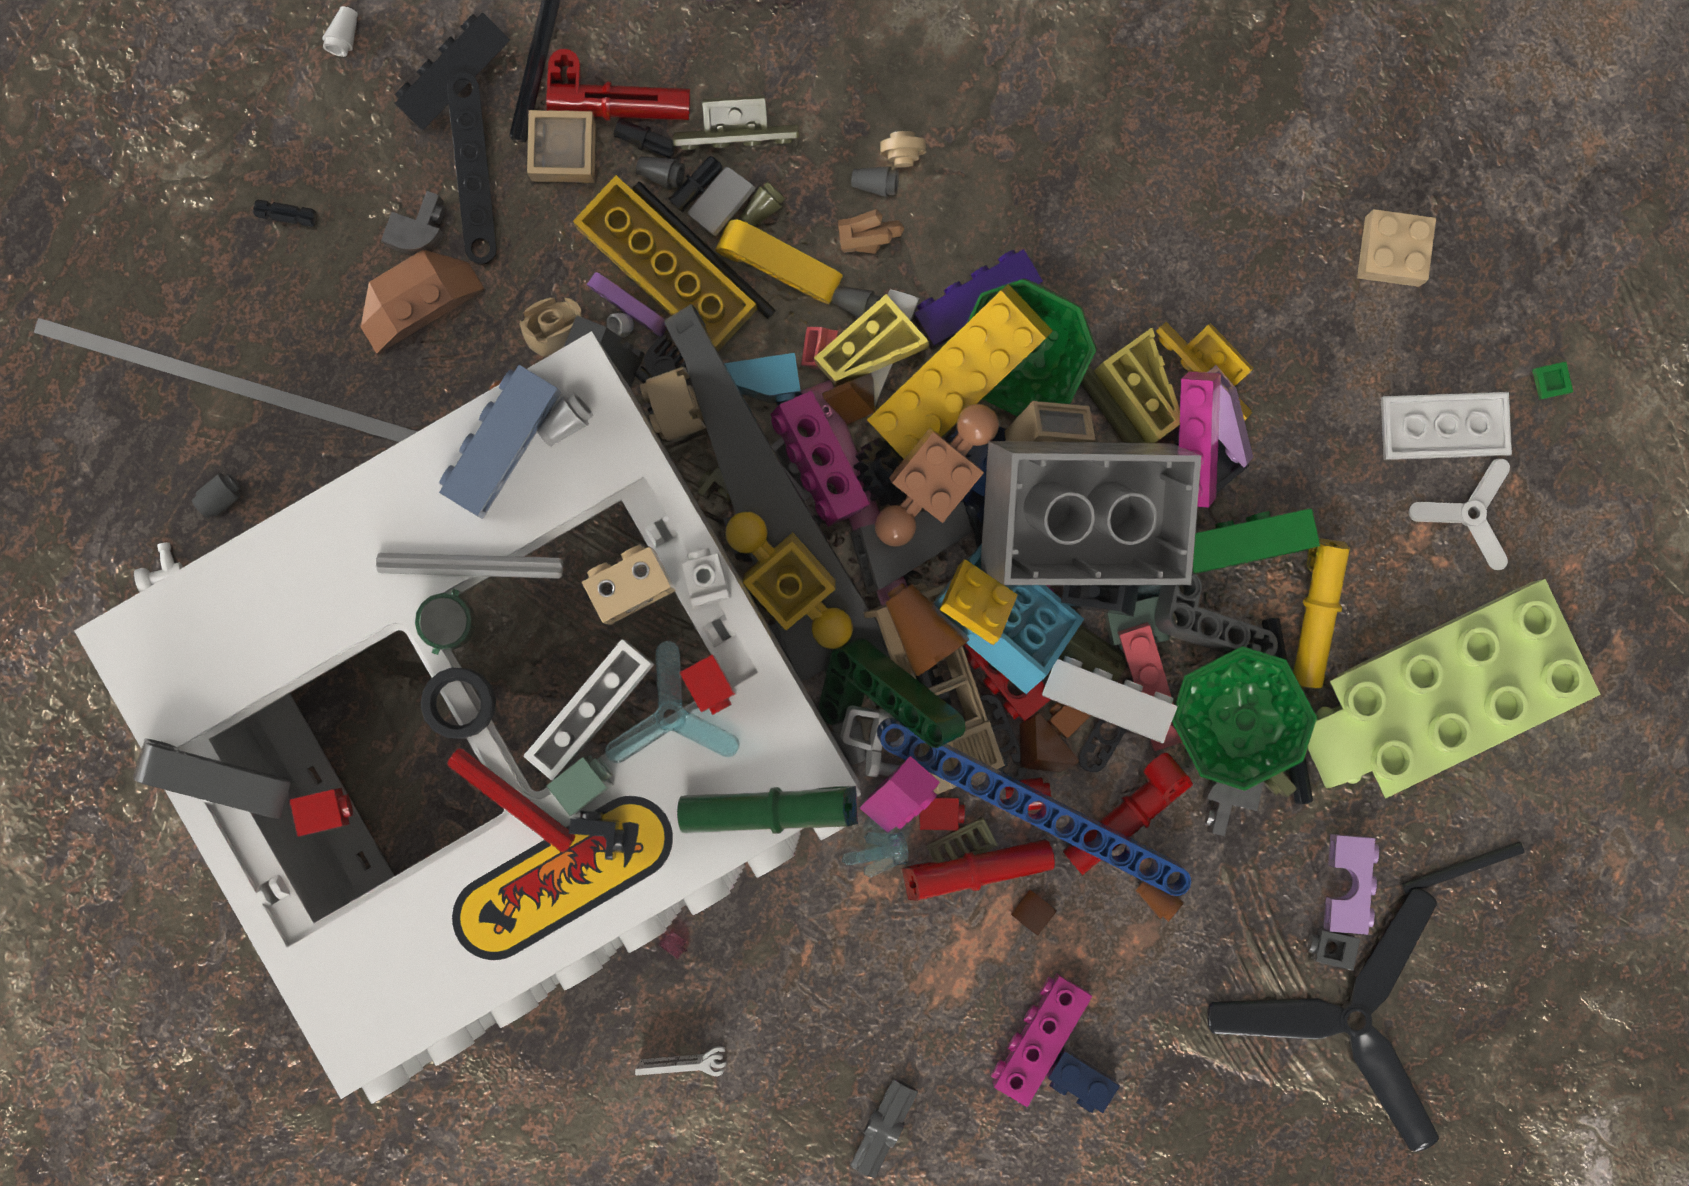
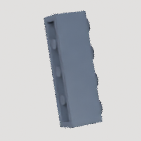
(499, 442)

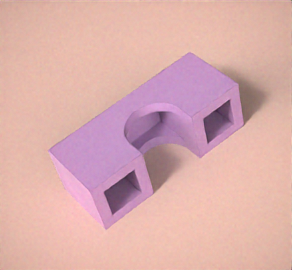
(1352, 911)

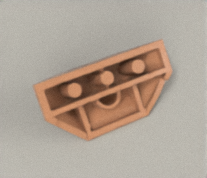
(415, 296)

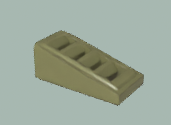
(978, 849)

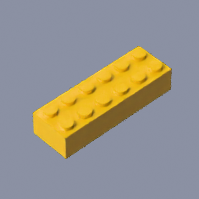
(663, 261)
(961, 371)

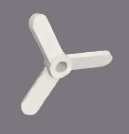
(1479, 502)

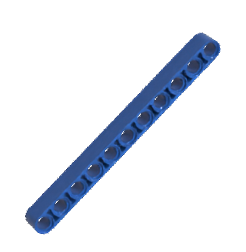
(1048, 814)

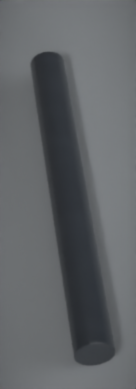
(1463, 867)

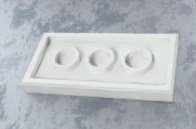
(1446, 426)

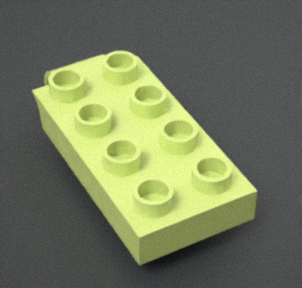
(1452, 693)

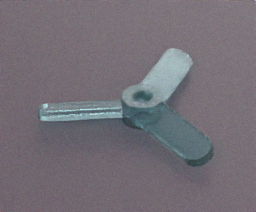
(687, 723)

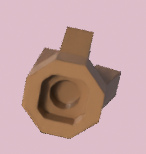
(867, 232)

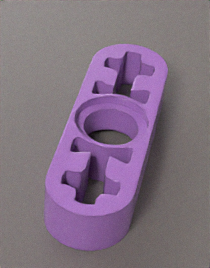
(627, 304)

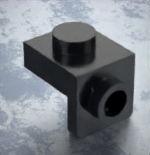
(593, 824)

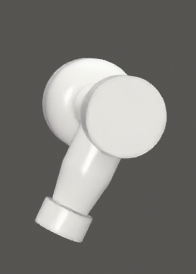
(145, 578)

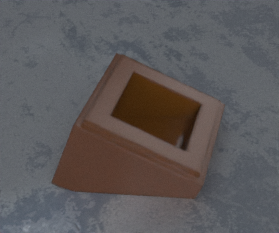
(1034, 912)

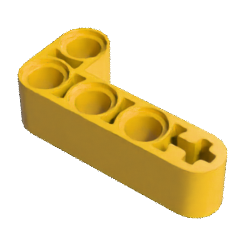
(783, 262)

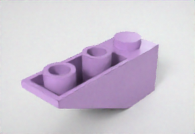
(1231, 422)

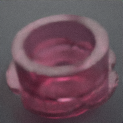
(673, 944)

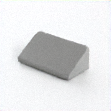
(721, 201)

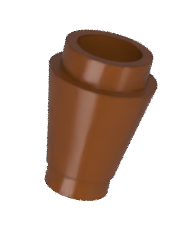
(1160, 902)

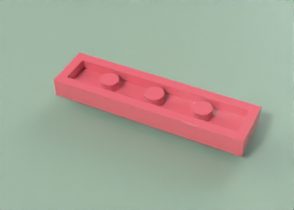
(1147, 670)

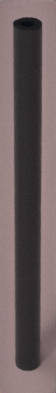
(761, 304)

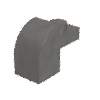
(416, 235)
(1224, 798)

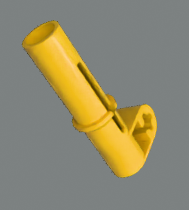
(1328, 571)

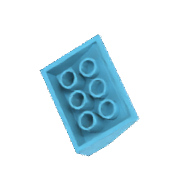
(1032, 636)

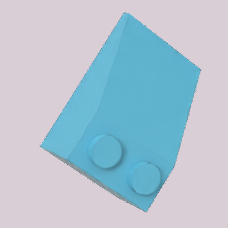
(767, 378)

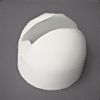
(620, 324)

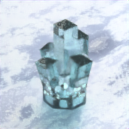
(889, 853)

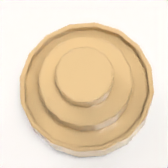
(903, 148)

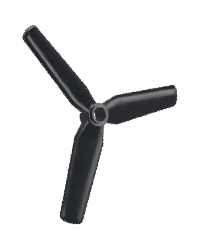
(1321, 1019)

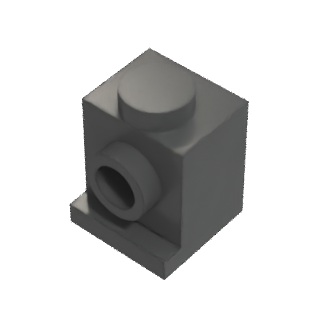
(1343, 954)

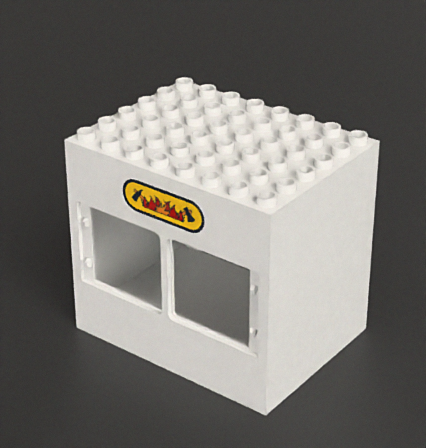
(489, 925)

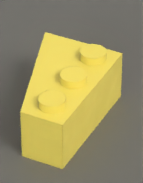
(871, 343)
(1141, 387)

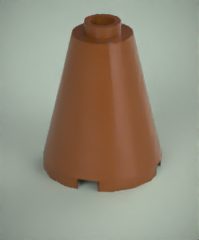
(922, 628)

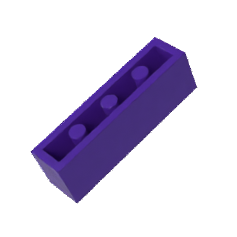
(950, 313)

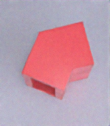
(815, 341)

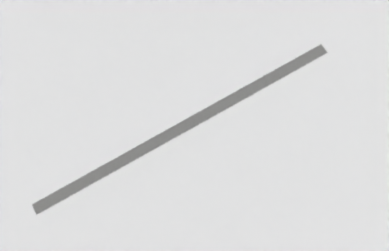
(222, 381)

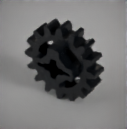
(876, 471)

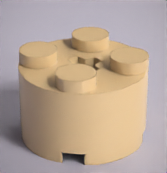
(673, 404)

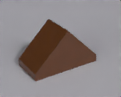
(852, 399)
(1042, 746)

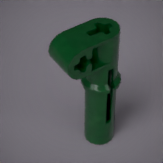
(768, 810)

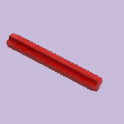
(511, 800)

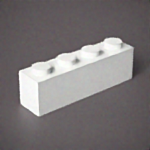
(1110, 700)
(588, 710)

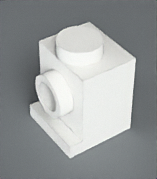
(708, 592)

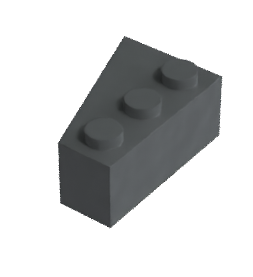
(623, 356)

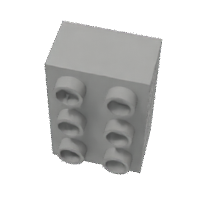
(1090, 513)

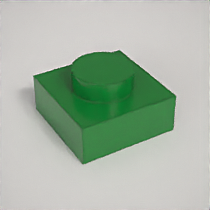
(1552, 380)

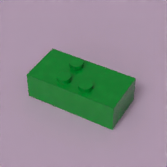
(1254, 540)

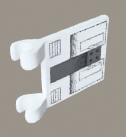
(684, 1063)

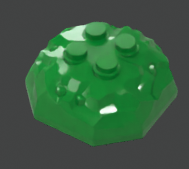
(1057, 364)
(1244, 718)

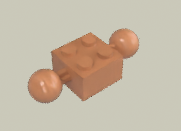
(936, 475)

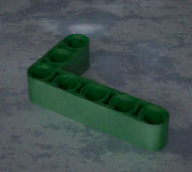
(864, 670)

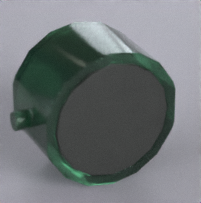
(445, 621)

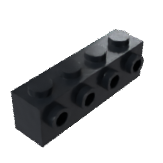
(467, 53)

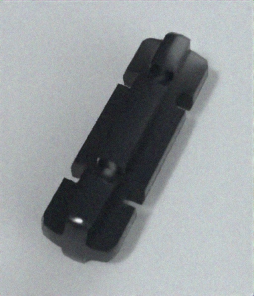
(284, 213)

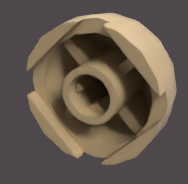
(549, 324)

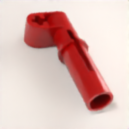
(609, 99)
(1164, 786)
(973, 871)

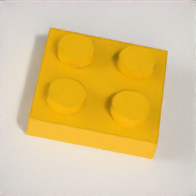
(978, 602)

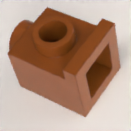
(1066, 719)

